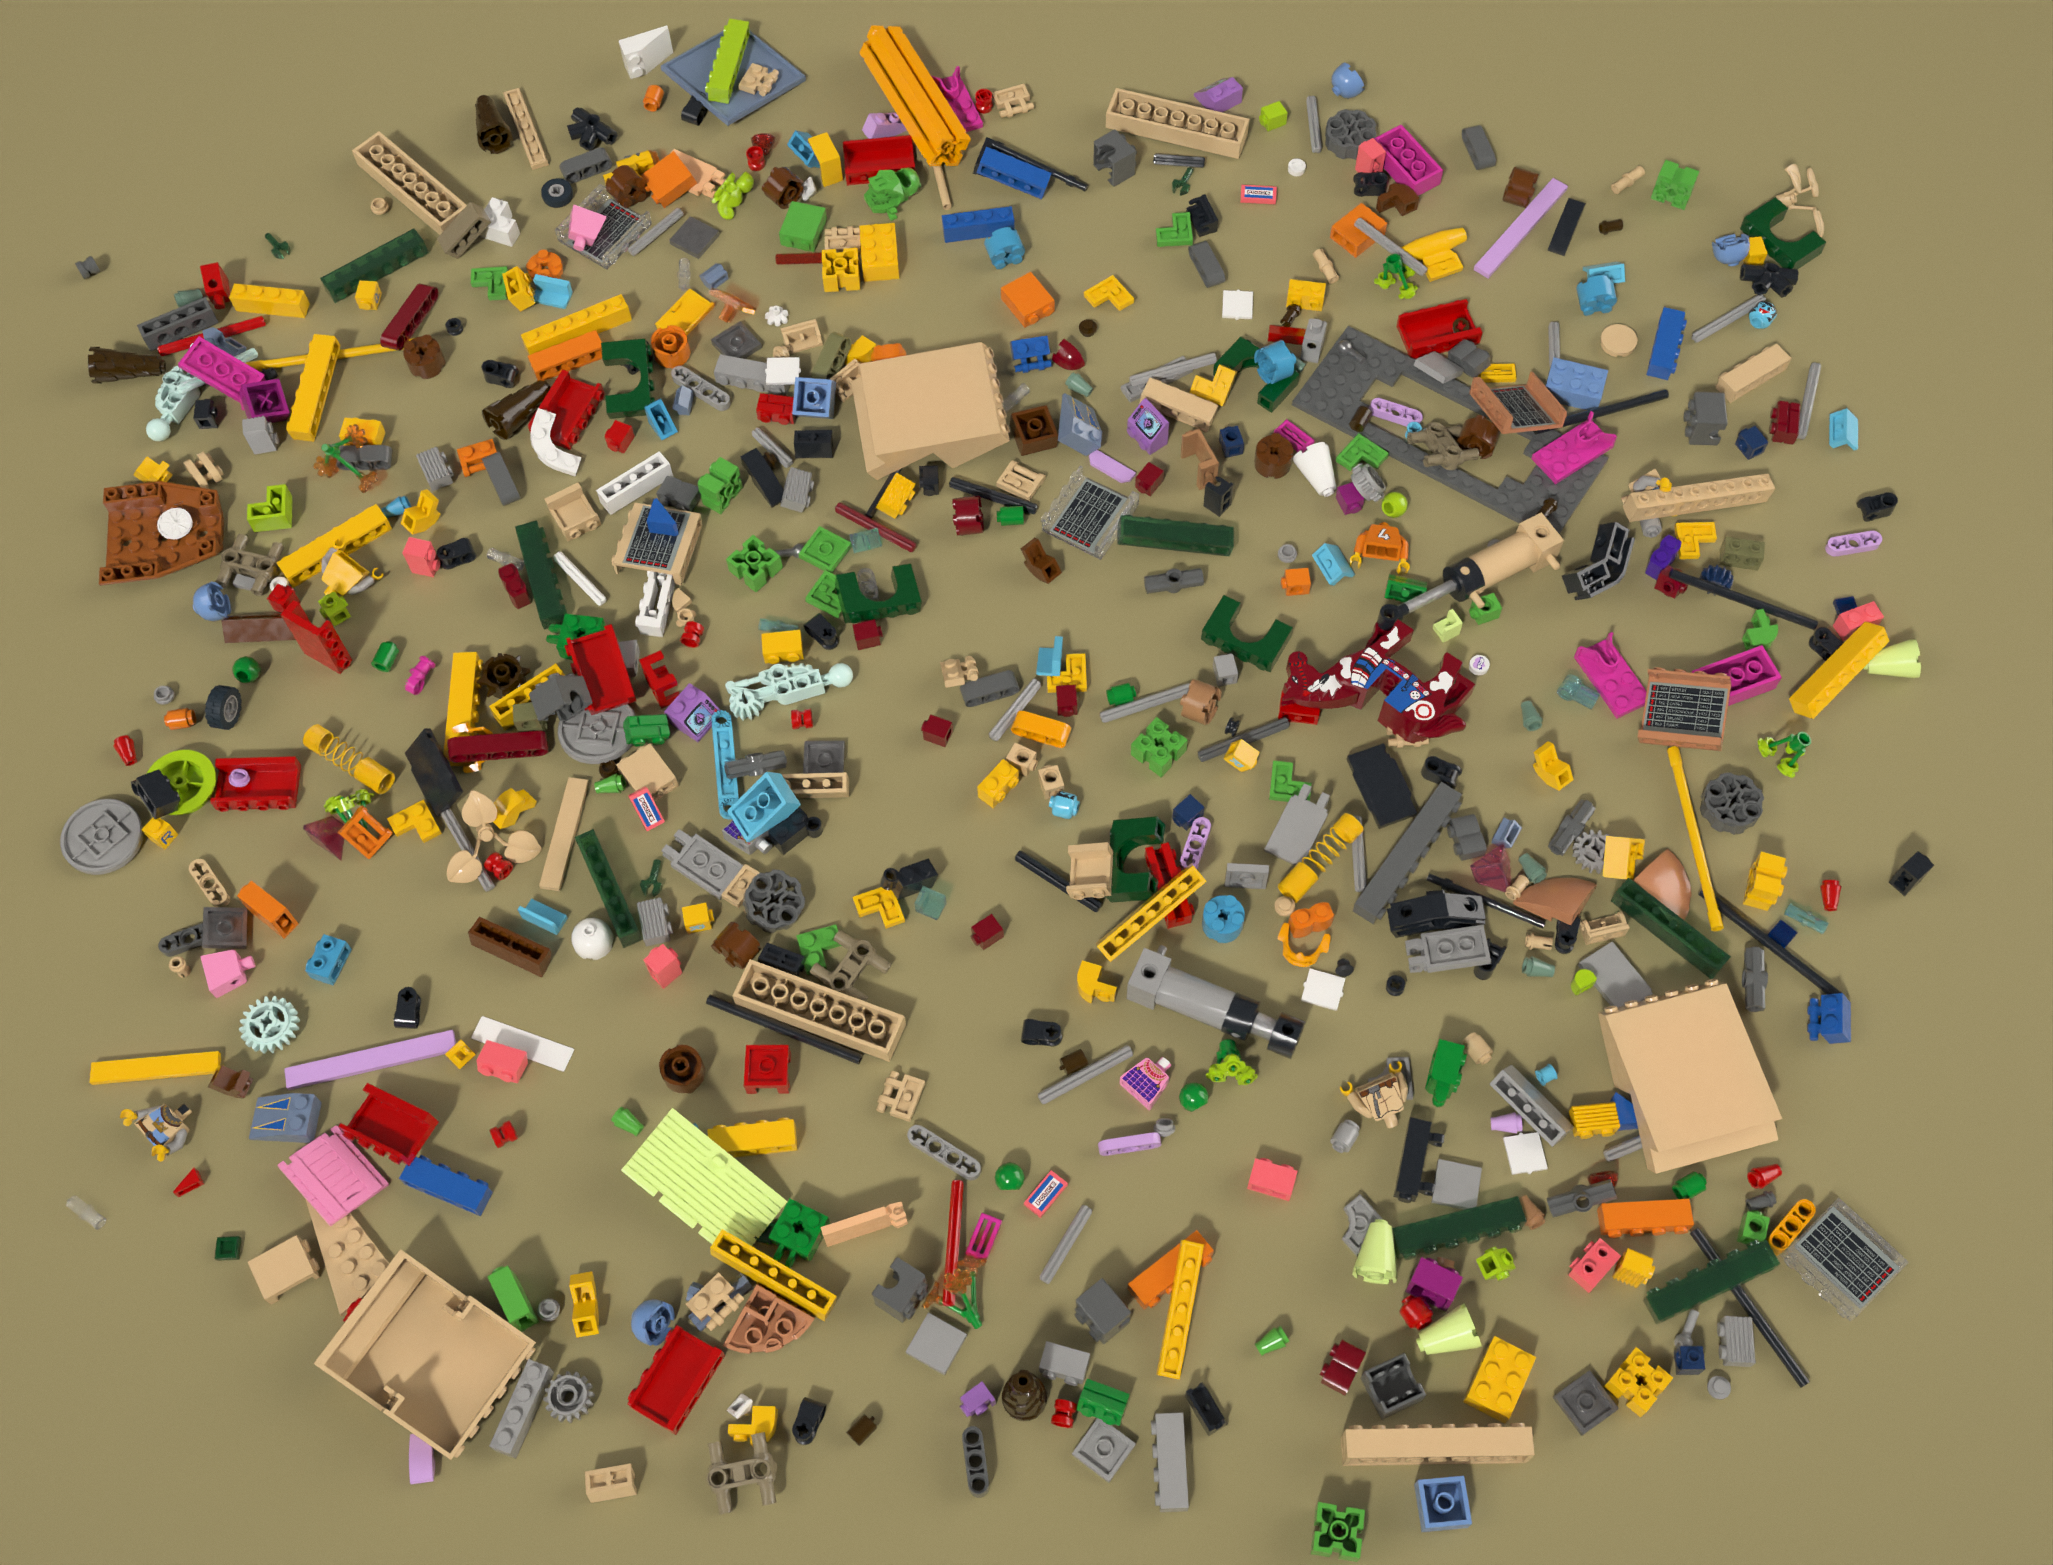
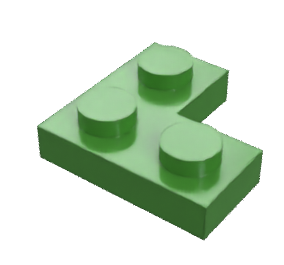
(1177, 235)
(493, 279)
(1361, 449)
(823, 595)
(1281, 782)
(815, 942)

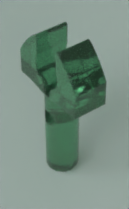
(1183, 182)
(277, 246)
(652, 880)

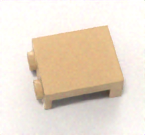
(572, 512)
(648, 770)
(1090, 870)
(283, 1268)

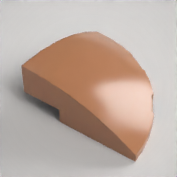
(1667, 882)
(1557, 898)
(767, 1323)

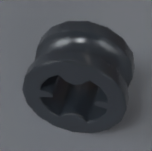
(454, 331)
(1232, 727)
(1398, 980)

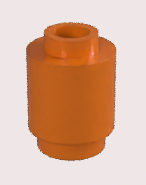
(653, 98)
(180, 718)

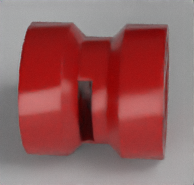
(983, 101)
(755, 158)
(692, 633)
(797, 721)
(500, 867)
(508, 1132)
(1063, 1413)

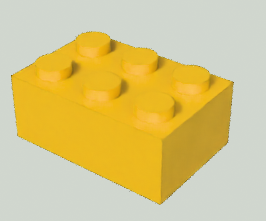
(879, 252)
(1499, 1379)

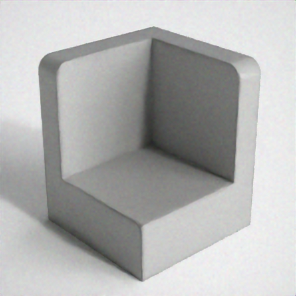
(1225, 670)

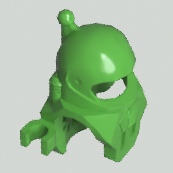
(896, 189)

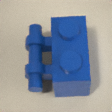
(1029, 348)
(1835, 1018)

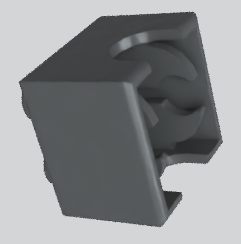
(1117, 154)
(1705, 418)
(560, 694)
(902, 1298)
(1102, 1311)
(1392, 1386)

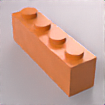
(566, 356)
(1645, 1217)
(1159, 1277)

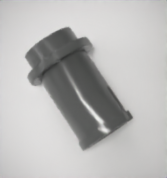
(1761, 1201)

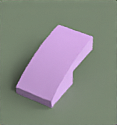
(420, 1461)

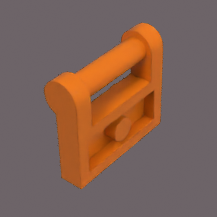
(473, 455)
(360, 837)

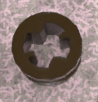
(1460, 320)

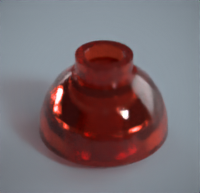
(763, 140)
(1602, 1176)

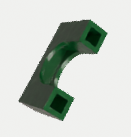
(1787, 254)
(634, 353)
(1240, 357)
(858, 608)
(1261, 653)
(1124, 837)

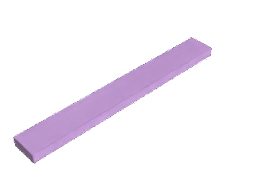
(1520, 228)
(369, 1060)

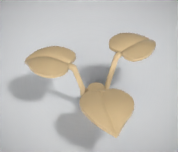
(1789, 198)
(479, 813)

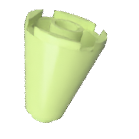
(1897, 660)
(1377, 1255)
(1450, 1333)

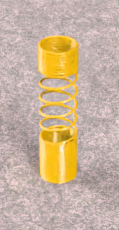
(366, 771)
(1302, 876)

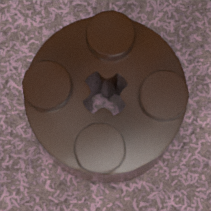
(626, 186)
(783, 187)
(1520, 187)
(424, 356)
(1479, 434)
(1273, 456)
(736, 945)
(678, 1058)

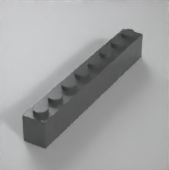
(1407, 853)

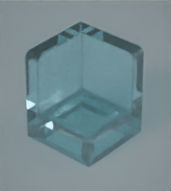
(865, 540)
(930, 903)

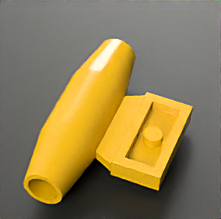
(1437, 253)

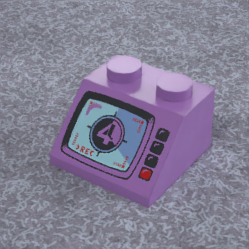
(1220, 95)
(1148, 427)
(692, 712)

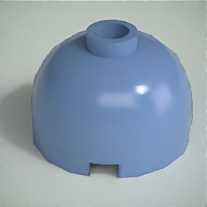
(1345, 82)
(1731, 249)
(211, 603)
(651, 1321)

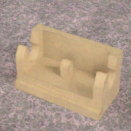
(801, 336)
(844, 378)
(1604, 928)
(610, 1483)

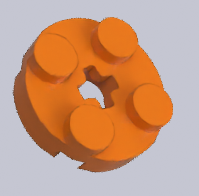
(542, 259)

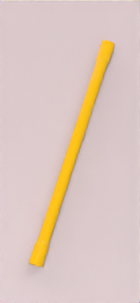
(298, 360)
(1713, 912)

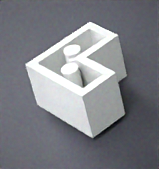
(502, 227)

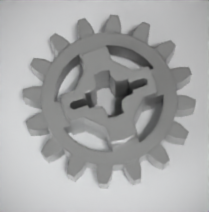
(1590, 858)

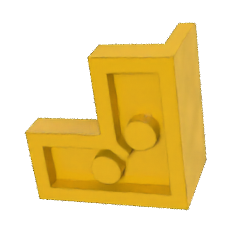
(828, 159)
(1621, 856)

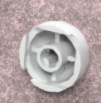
(592, 938)

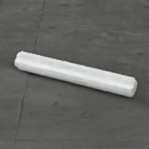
(579, 578)

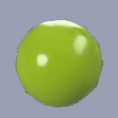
(1394, 504)

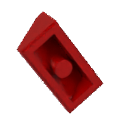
(1287, 334)

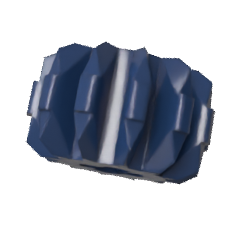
(1718, 576)

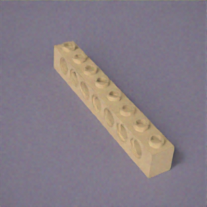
(1699, 497)

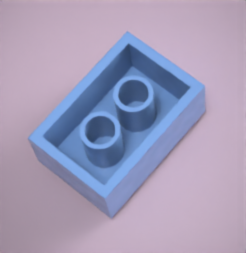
(1576, 383)

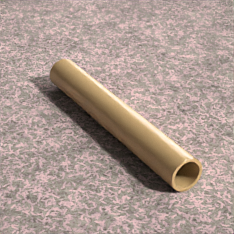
(942, 187)

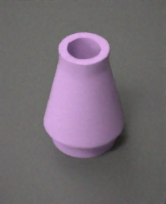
(1507, 1123)

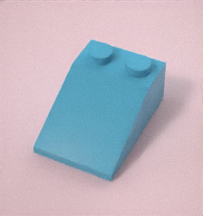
(763, 806)

